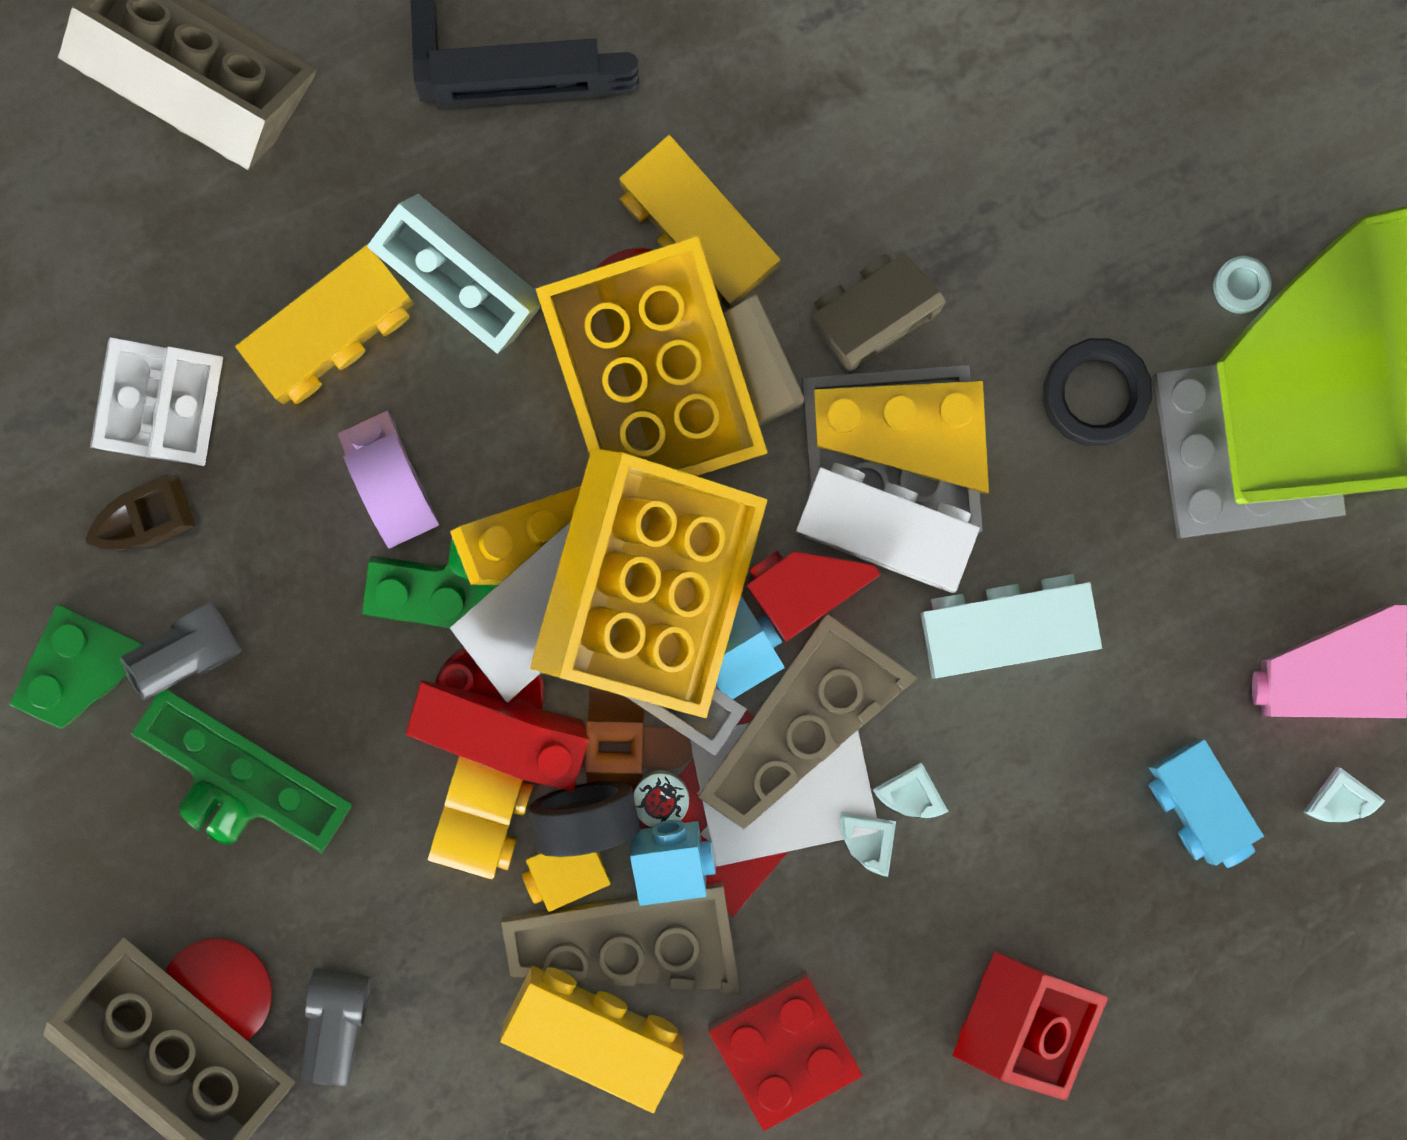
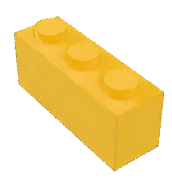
(686, 205)
(326, 327)
(593, 1037)

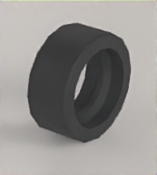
(1097, 349)
(584, 820)

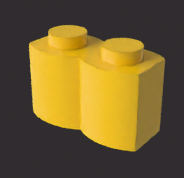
(478, 819)

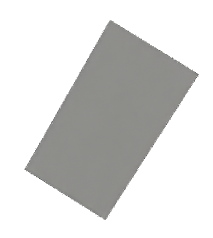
(507, 621)

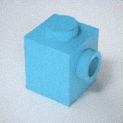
(671, 862)

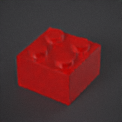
(784, 1050)

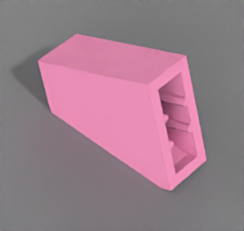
(1340, 673)

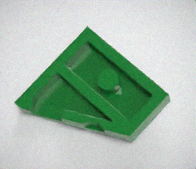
(71, 667)

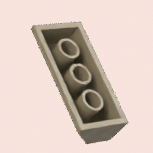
(190, 70)
(165, 1052)

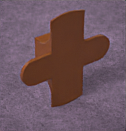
(622, 744)

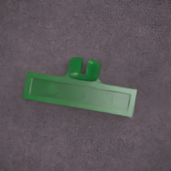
(421, 590)
(237, 778)

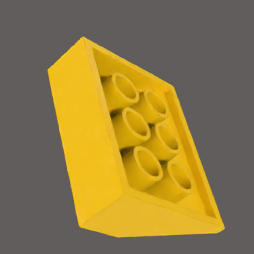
(653, 361)
(648, 582)

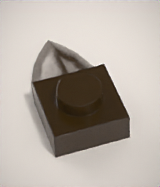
(143, 516)

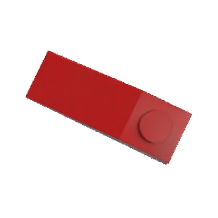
(500, 734)

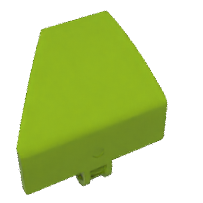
(1323, 374)

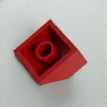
(804, 588)
(1029, 1026)

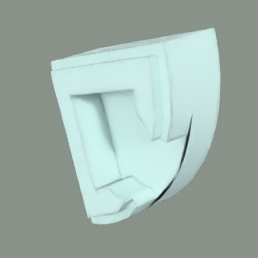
(911, 794)
(1343, 799)
(872, 849)

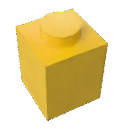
(564, 878)

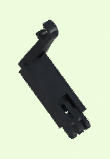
(513, 71)

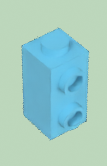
(1206, 803)

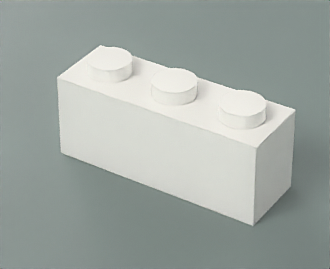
(888, 527)

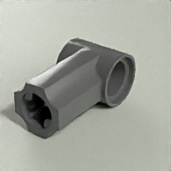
(192, 645)
(335, 1011)

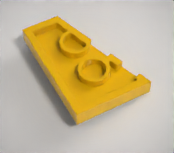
(912, 428)
(504, 541)

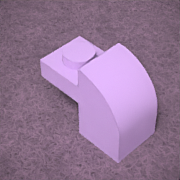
(387, 480)

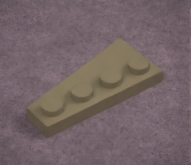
(810, 712)
(630, 944)

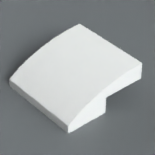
(156, 402)

